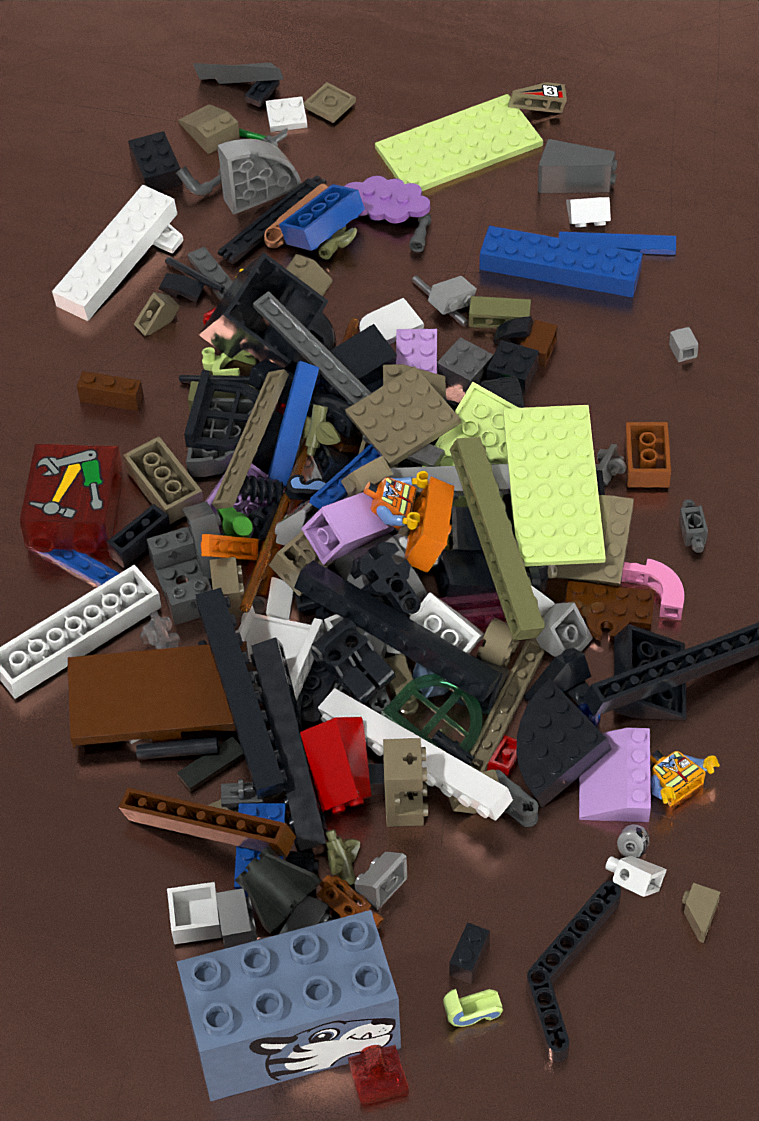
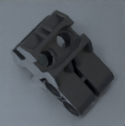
(382, 572)
(359, 667)

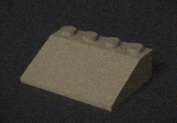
(616, 523)

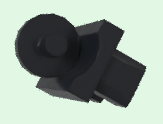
(262, 520)

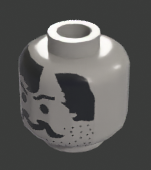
(633, 841)

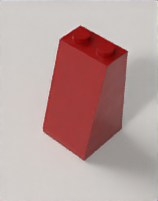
(338, 762)

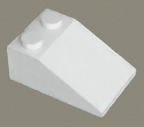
(447, 623)

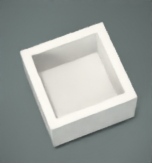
(194, 913)

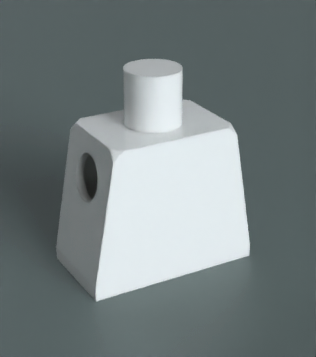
(636, 874)

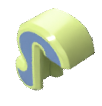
(472, 1008)

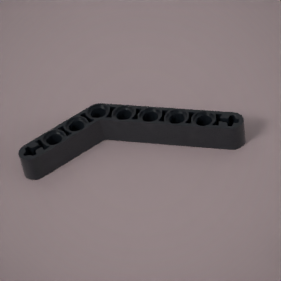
(563, 958)

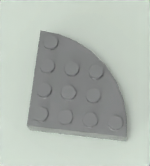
(254, 173)

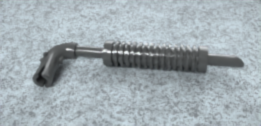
(207, 187)

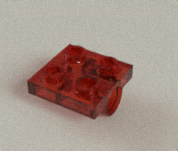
(377, 1074)

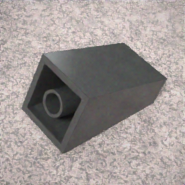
(575, 168)

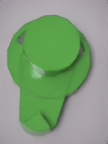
(234, 523)

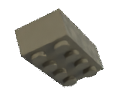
(162, 478)

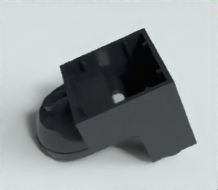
(235, 319)

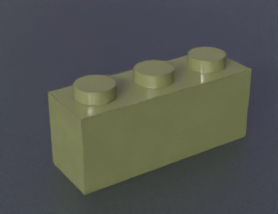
(493, 311)

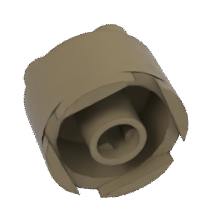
(497, 644)

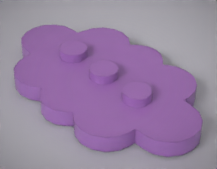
(391, 199)

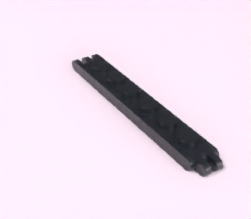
(254, 233)

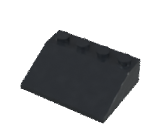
(639, 647)

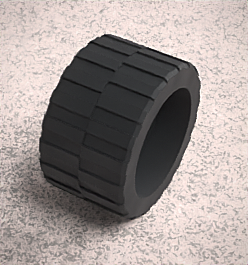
(506, 388)

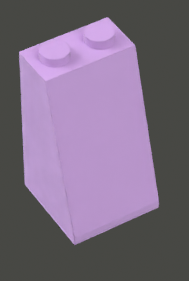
(344, 527)

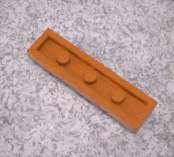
(229, 546)

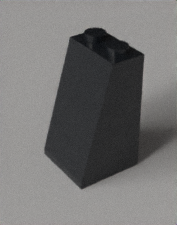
(363, 357)
(463, 531)
(463, 574)

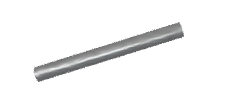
(427, 289)

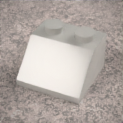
(588, 210)

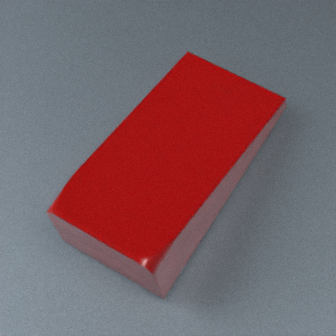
(504, 756)

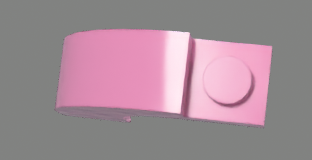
(663, 581)

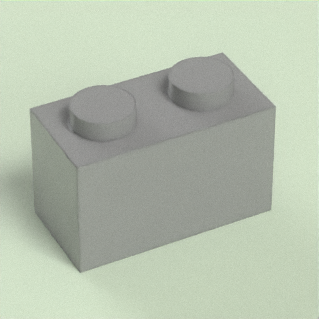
(451, 294)

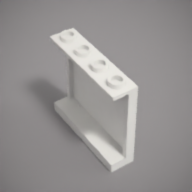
(294, 637)

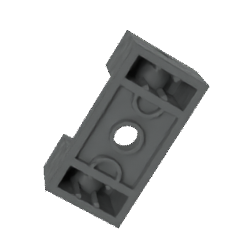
(173, 561)

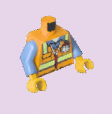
(678, 775)

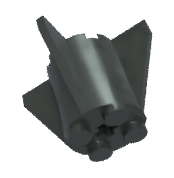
(275, 887)

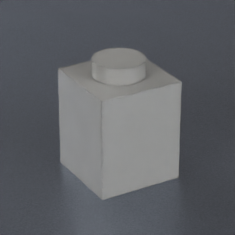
(683, 344)

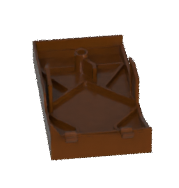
(146, 695)

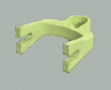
(216, 363)

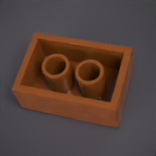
(647, 454)

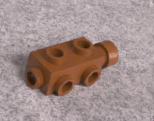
(344, 901)

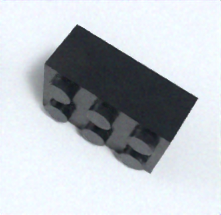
(155, 161)

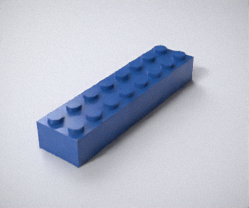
(560, 261)

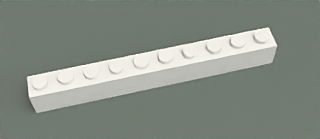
(443, 769)

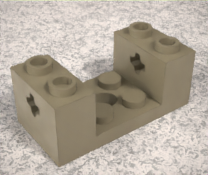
(293, 558)
(404, 782)

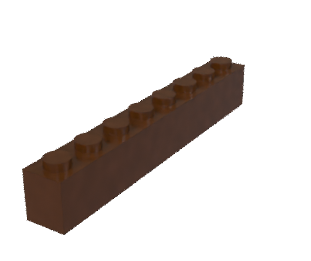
(207, 821)

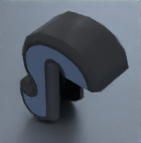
(299, 490)

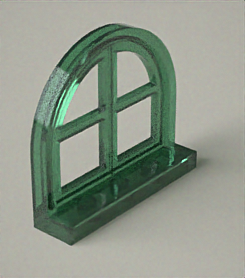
(430, 680)

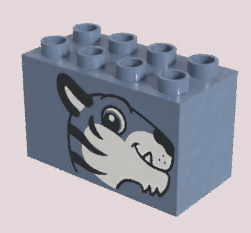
(290, 1004)

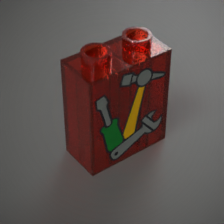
(71, 497)

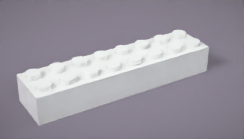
(114, 253)
(76, 630)

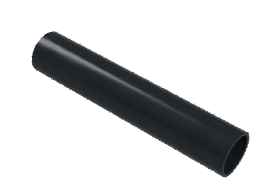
(177, 748)

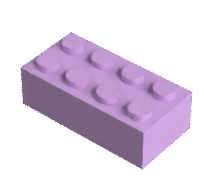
(417, 348)

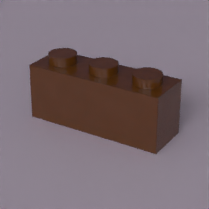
(110, 390)

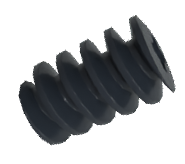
(262, 489)

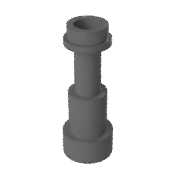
(418, 241)

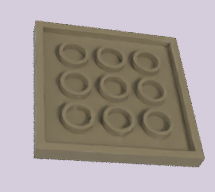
(403, 416)

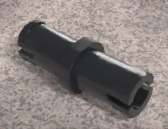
(452, 747)

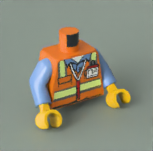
(395, 498)

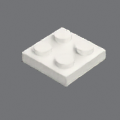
(286, 114)

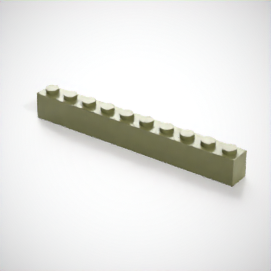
(497, 538)

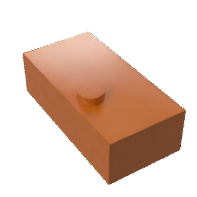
(432, 532)

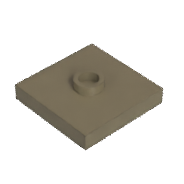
(329, 102)

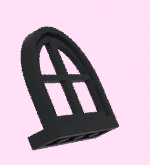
(200, 412)

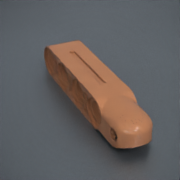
(275, 237)

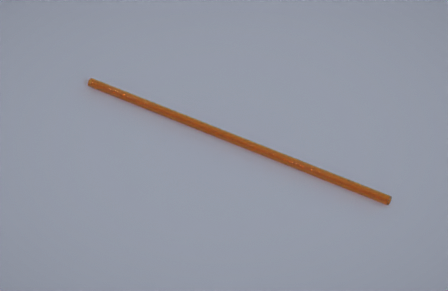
(281, 512)

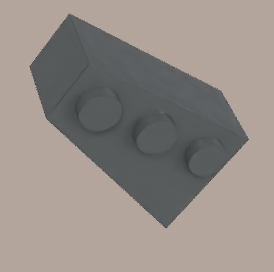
(202, 521)

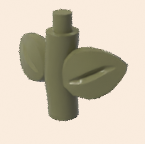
(338, 239)
(318, 431)
(341, 856)

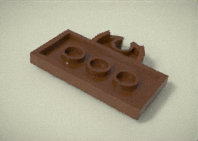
(611, 606)

